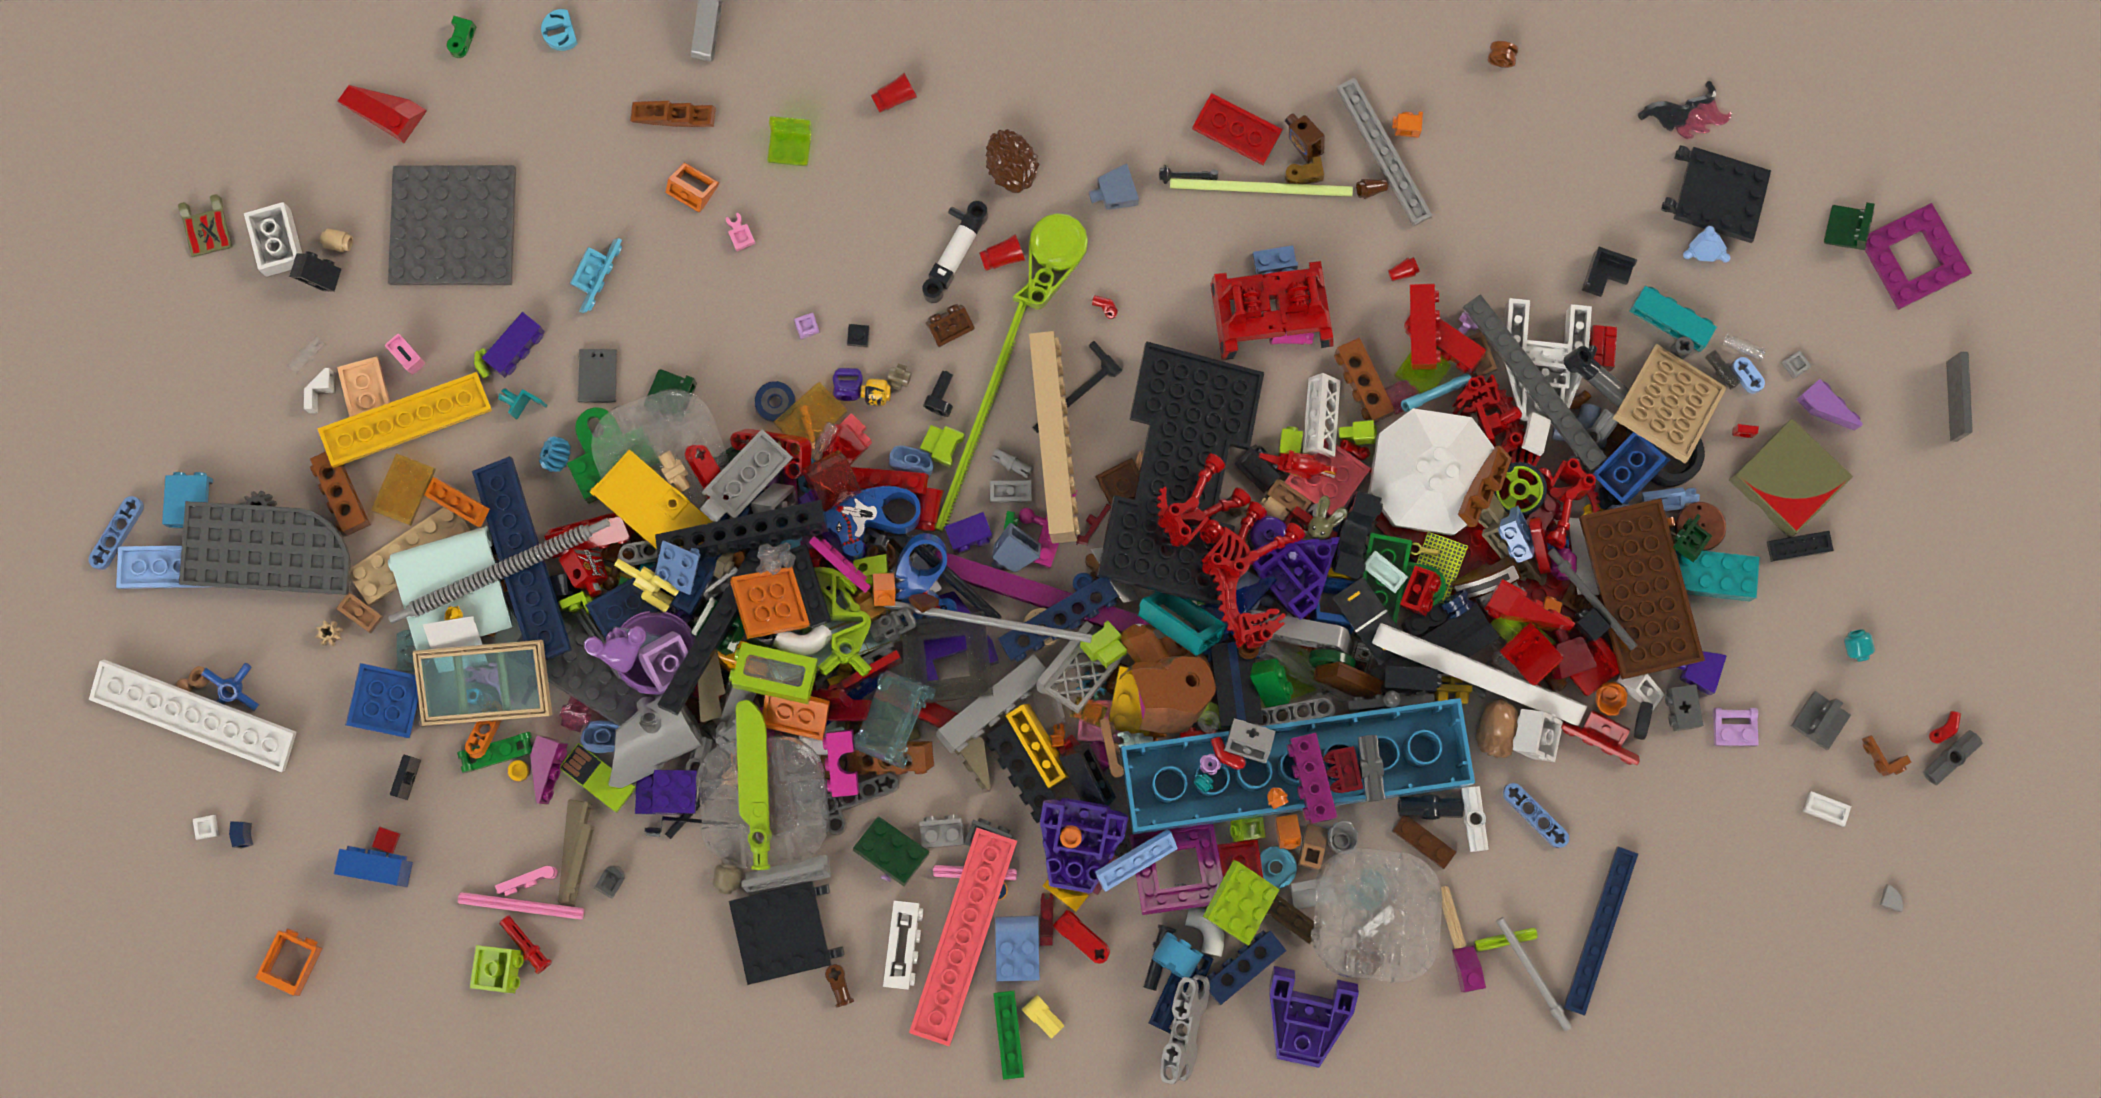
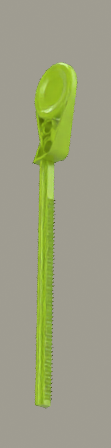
(1058, 245)

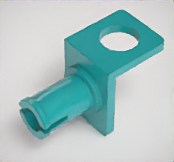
(518, 402)

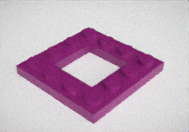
(1899, 288)
(1159, 900)

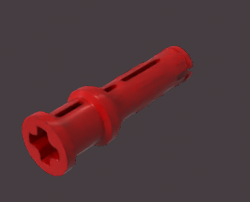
(531, 952)

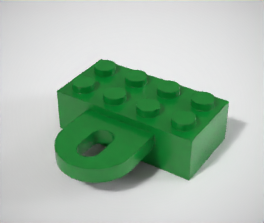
(584, 467)
(1396, 552)

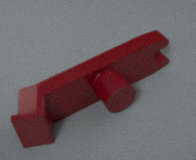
(1095, 522)
(1046, 921)

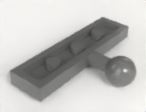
(1389, 700)

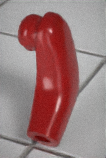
(1948, 730)
(1230, 759)

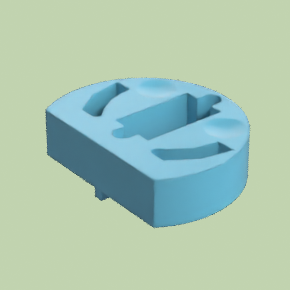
(562, 41)

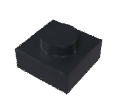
(858, 335)

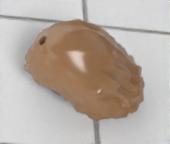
(1497, 729)

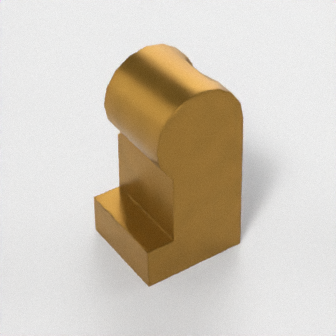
(1305, 173)
(866, 604)

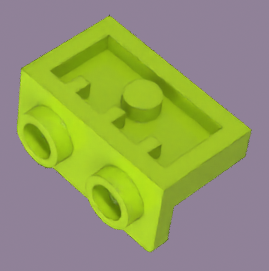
(576, 602)

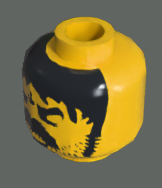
(876, 392)

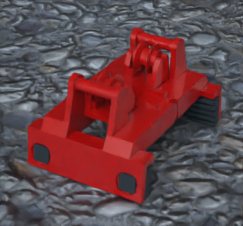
(1252, 297)

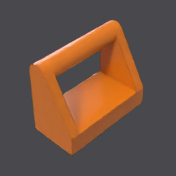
(688, 194)

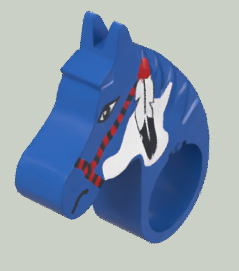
(865, 510)

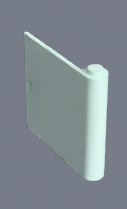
(442, 563)

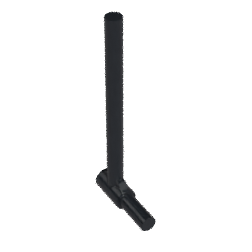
(1109, 368)

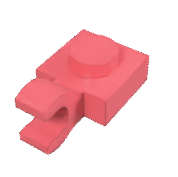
(858, 428)

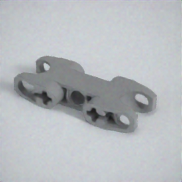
(1182, 1047)

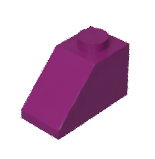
(1468, 969)

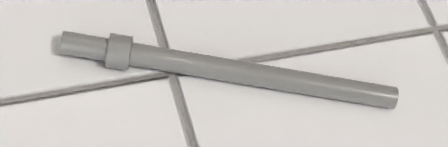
(1556, 1009)

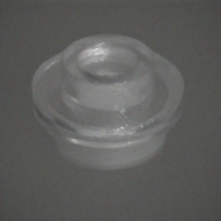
(1201, 721)

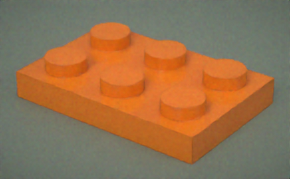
(796, 717)

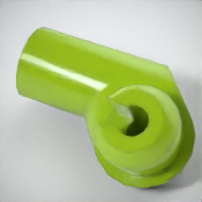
(480, 363)

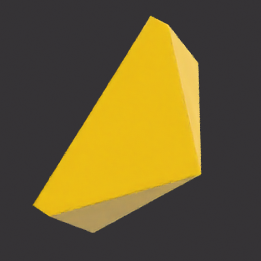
(1071, 898)

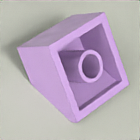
(663, 659)

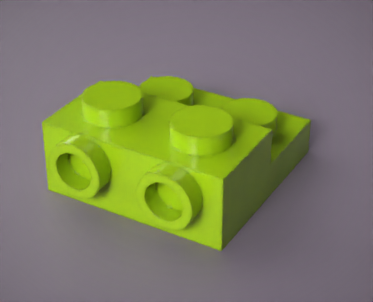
(496, 969)

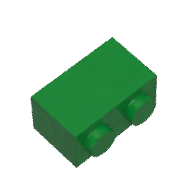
(1271, 683)

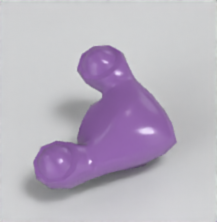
(619, 649)

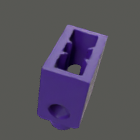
(1705, 673)

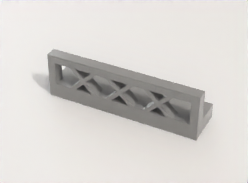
(787, 875)

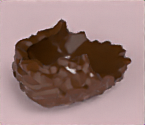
(1011, 161)

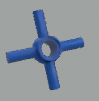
(235, 683)

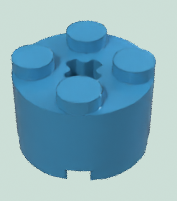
(1177, 956)

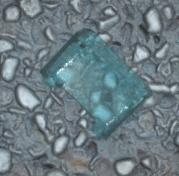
(892, 718)

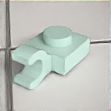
(1131, 739)

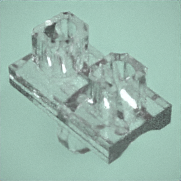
(774, 557)

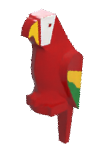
(1300, 464)

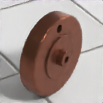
(1710, 520)

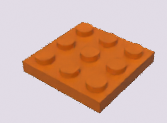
(769, 603)

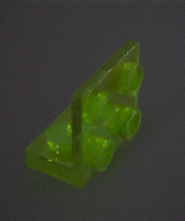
(789, 141)

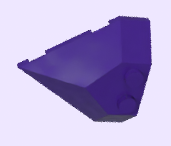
(1299, 571)

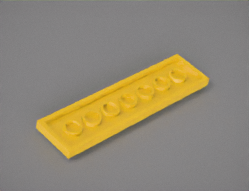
(404, 419)

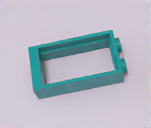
(1193, 641)

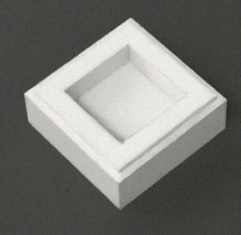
(205, 827)

